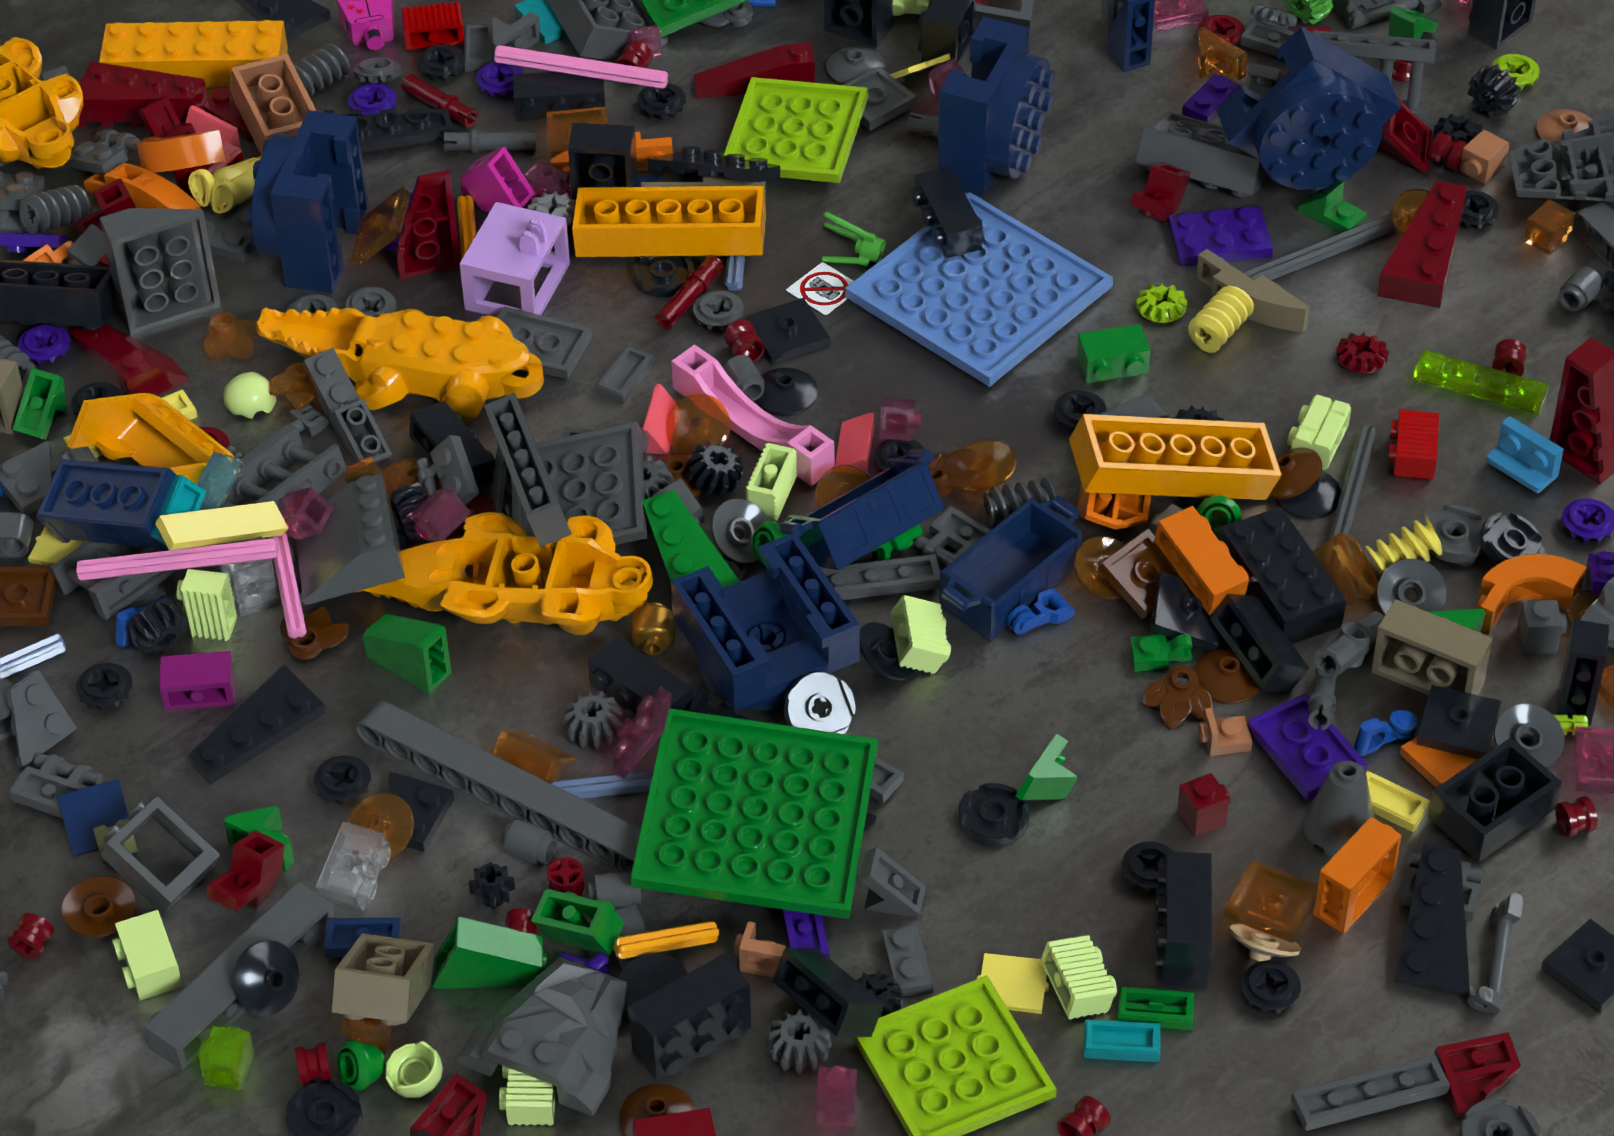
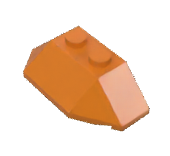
(1114, 510)

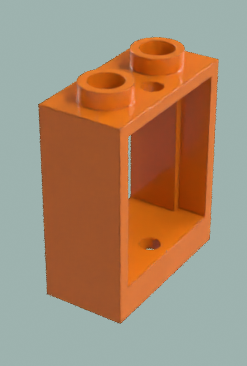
(1357, 874)

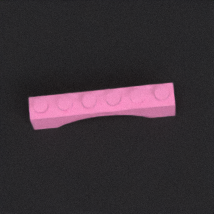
(702, 374)

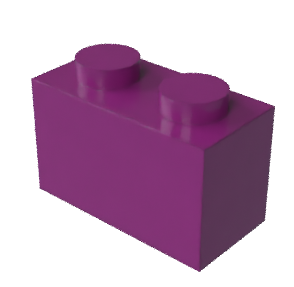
(197, 680)

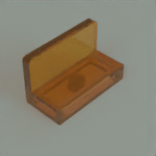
(1348, 567)
(532, 754)

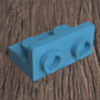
(1526, 455)

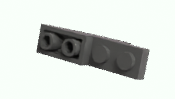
(344, 408)

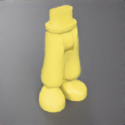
(225, 186)

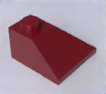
(1407, 138)

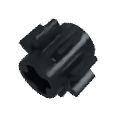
(491, 885)

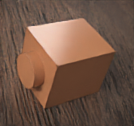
(1484, 156)

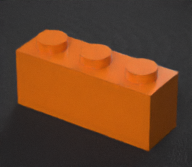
(1200, 558)

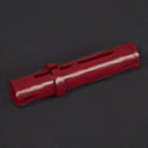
(440, 100)
(695, 284)

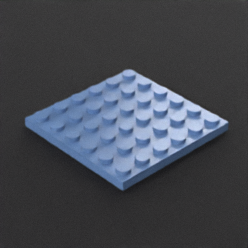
(983, 305)

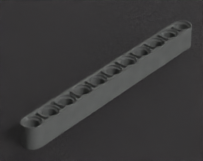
(501, 785)

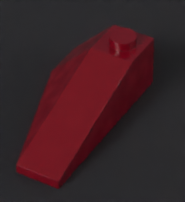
(782, 62)
(430, 228)
(128, 361)

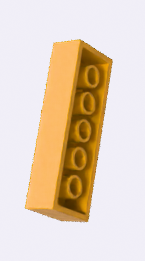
(193, 48)
(669, 221)
(1174, 457)

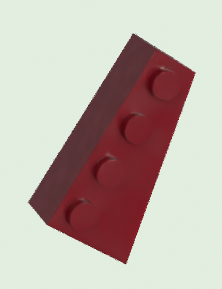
(118, 92)

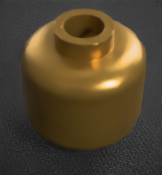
(653, 627)

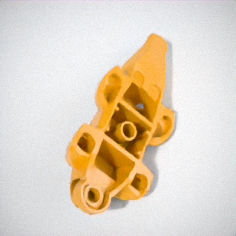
(35, 113)
(412, 354)
(519, 581)

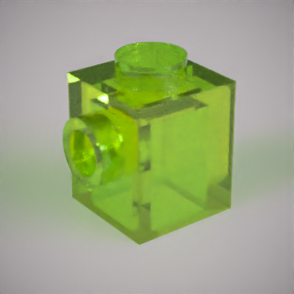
(226, 1057)

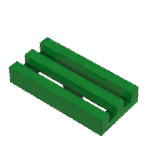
(1156, 1012)

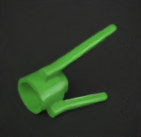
(867, 245)

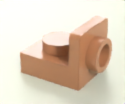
(1224, 734)
(756, 955)

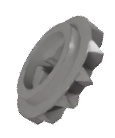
(564, 205)

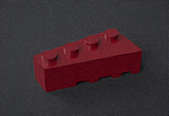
(1425, 252)
(1586, 411)

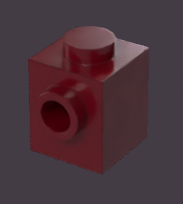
(1203, 804)

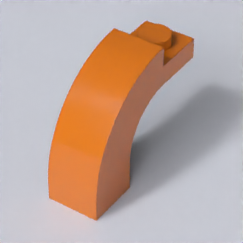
(181, 151)
(1528, 578)

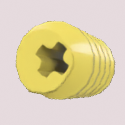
(1220, 318)
(1408, 547)

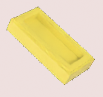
(1396, 802)

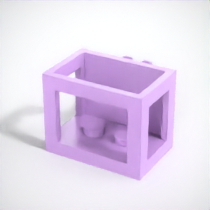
(512, 251)

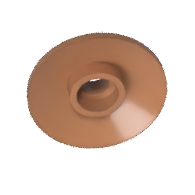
(1554, 122)

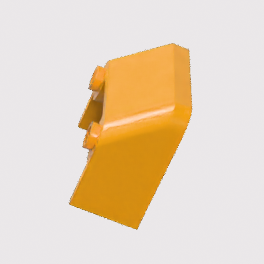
(145, 430)

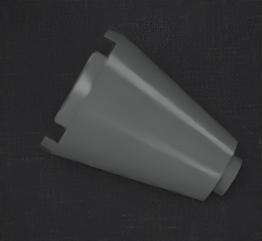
(1339, 807)

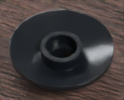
(787, 392)
(1316, 501)
(880, 651)
(254, 974)

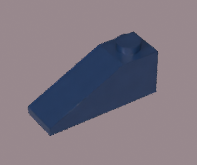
(1132, 34)

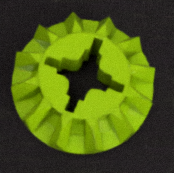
(1519, 63)
(1167, 310)

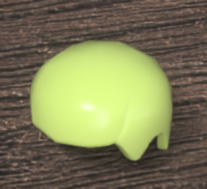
(248, 395)
(414, 1070)

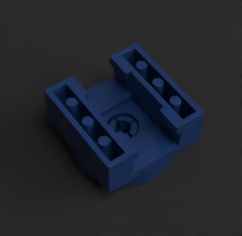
(997, 114)
(1317, 119)
(305, 192)
(766, 628)

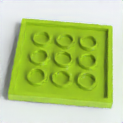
(799, 126)
(955, 1062)

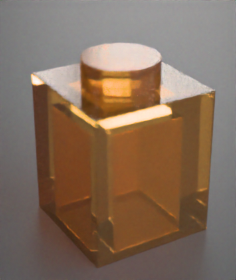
(1549, 227)

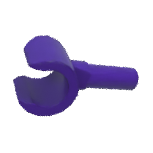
(597, 962)

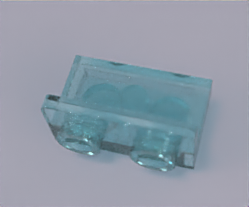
(218, 479)

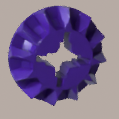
(488, 76)
(364, 96)
(44, 335)
(1586, 510)

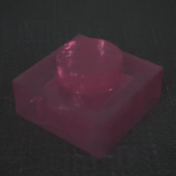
(650, 36)

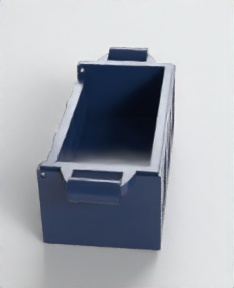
(105, 502)
(869, 512)
(1011, 565)

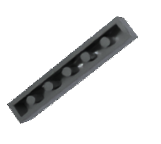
(527, 470)
(210, 999)

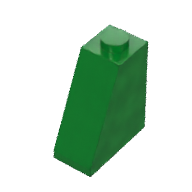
(410, 650)
(487, 957)

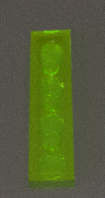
(1481, 381)

